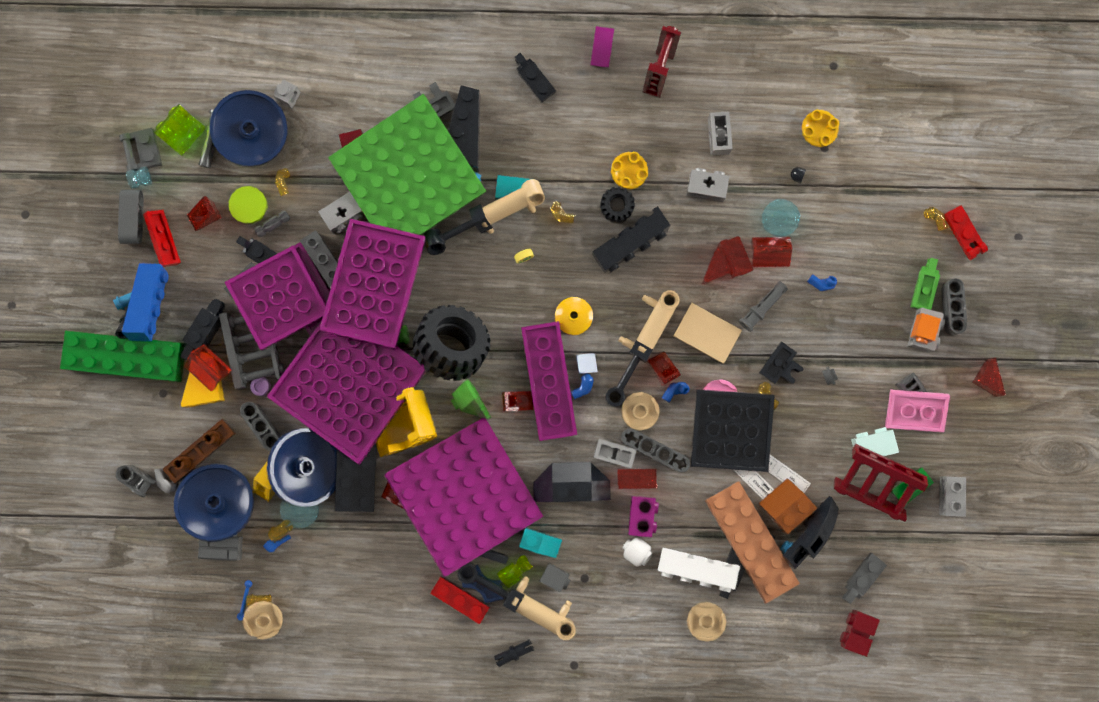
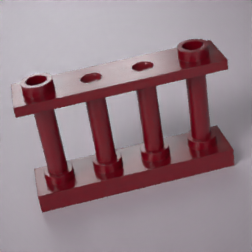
(657, 71)
(880, 465)

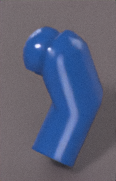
(585, 388)
(675, 389)

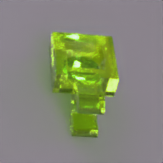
(513, 573)

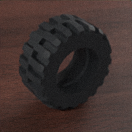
(443, 360)

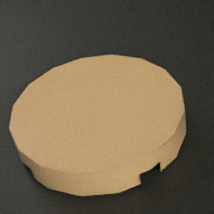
(640, 411)
(262, 620)
(706, 621)

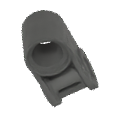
(138, 481)

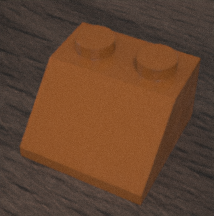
(787, 506)

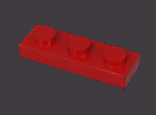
(161, 238)
(460, 600)

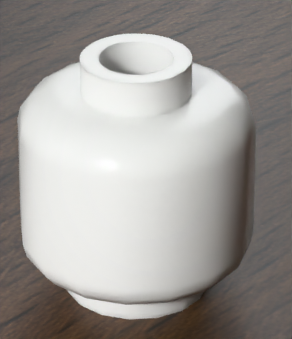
(637, 551)

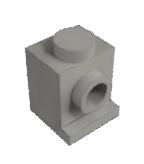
(286, 94)

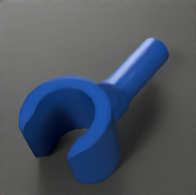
(270, 546)

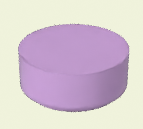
(260, 386)

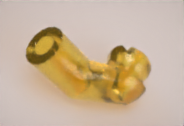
(280, 181)
(559, 214)
(938, 216)
(764, 388)

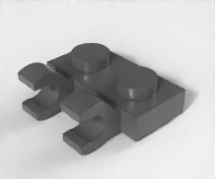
(441, 103)

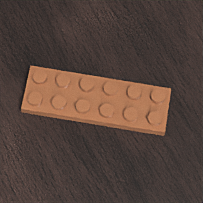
(752, 542)

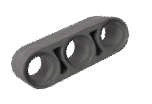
(130, 217)
(959, 299)
(253, 422)

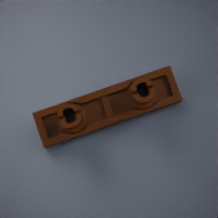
(199, 451)

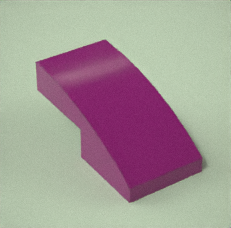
(602, 46)

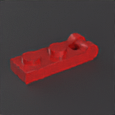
(965, 232)

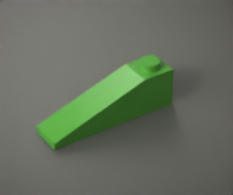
(468, 400)

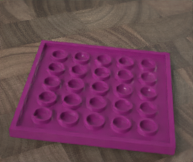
(346, 389)
(463, 496)

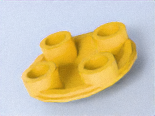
(820, 128)
(629, 170)

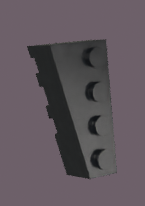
(466, 125)
(631, 241)

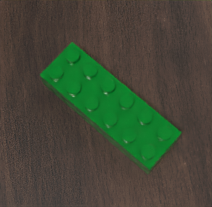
(122, 357)

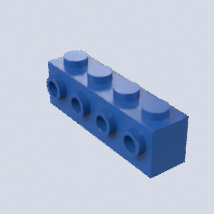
(145, 302)

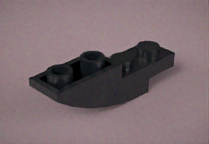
(818, 531)

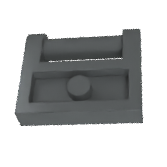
(146, 147)

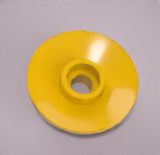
(579, 324)

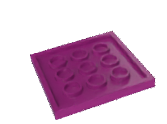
(277, 297)

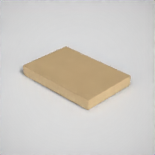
(707, 333)

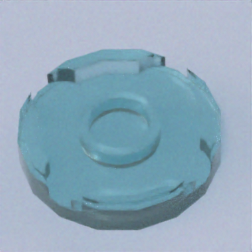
(780, 218)
(299, 516)

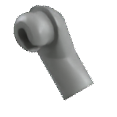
(162, 483)

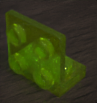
(179, 129)

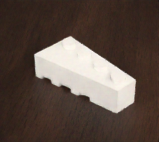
(698, 568)

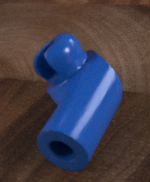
(824, 284)

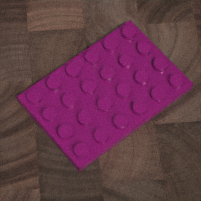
(372, 283)

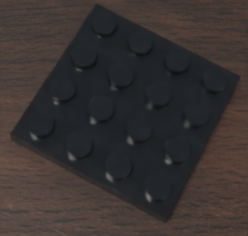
(732, 430)

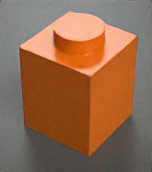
(925, 328)

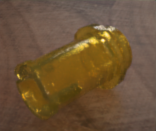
(277, 532)
(257, 598)

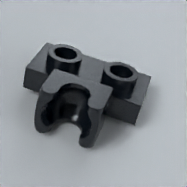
(781, 364)

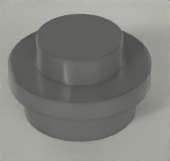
(830, 376)

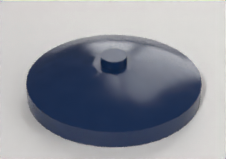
(248, 128)
(302, 468)
(213, 503)

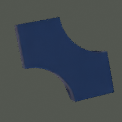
(488, 595)

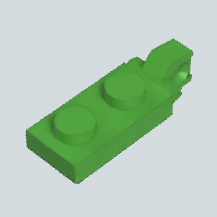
(926, 285)

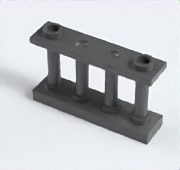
(236, 360)

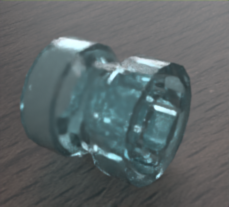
(138, 177)

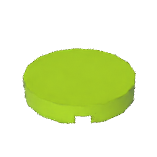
(248, 205)

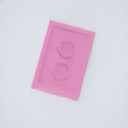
(917, 411)

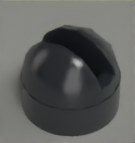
(797, 174)

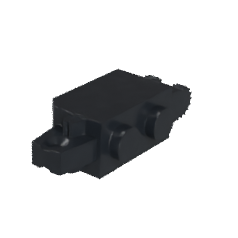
(203, 328)

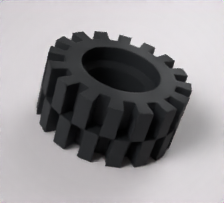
(617, 193)

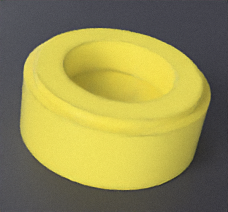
(523, 256)

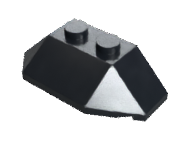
(571, 483)

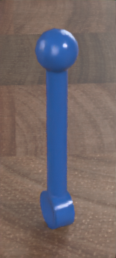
(248, 584)

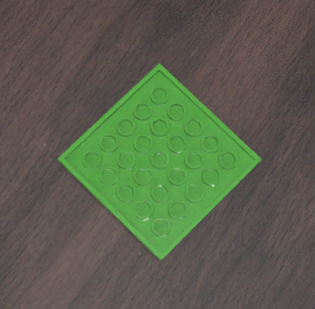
(408, 170)

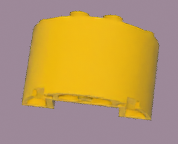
(410, 425)

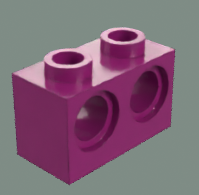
(637, 516)

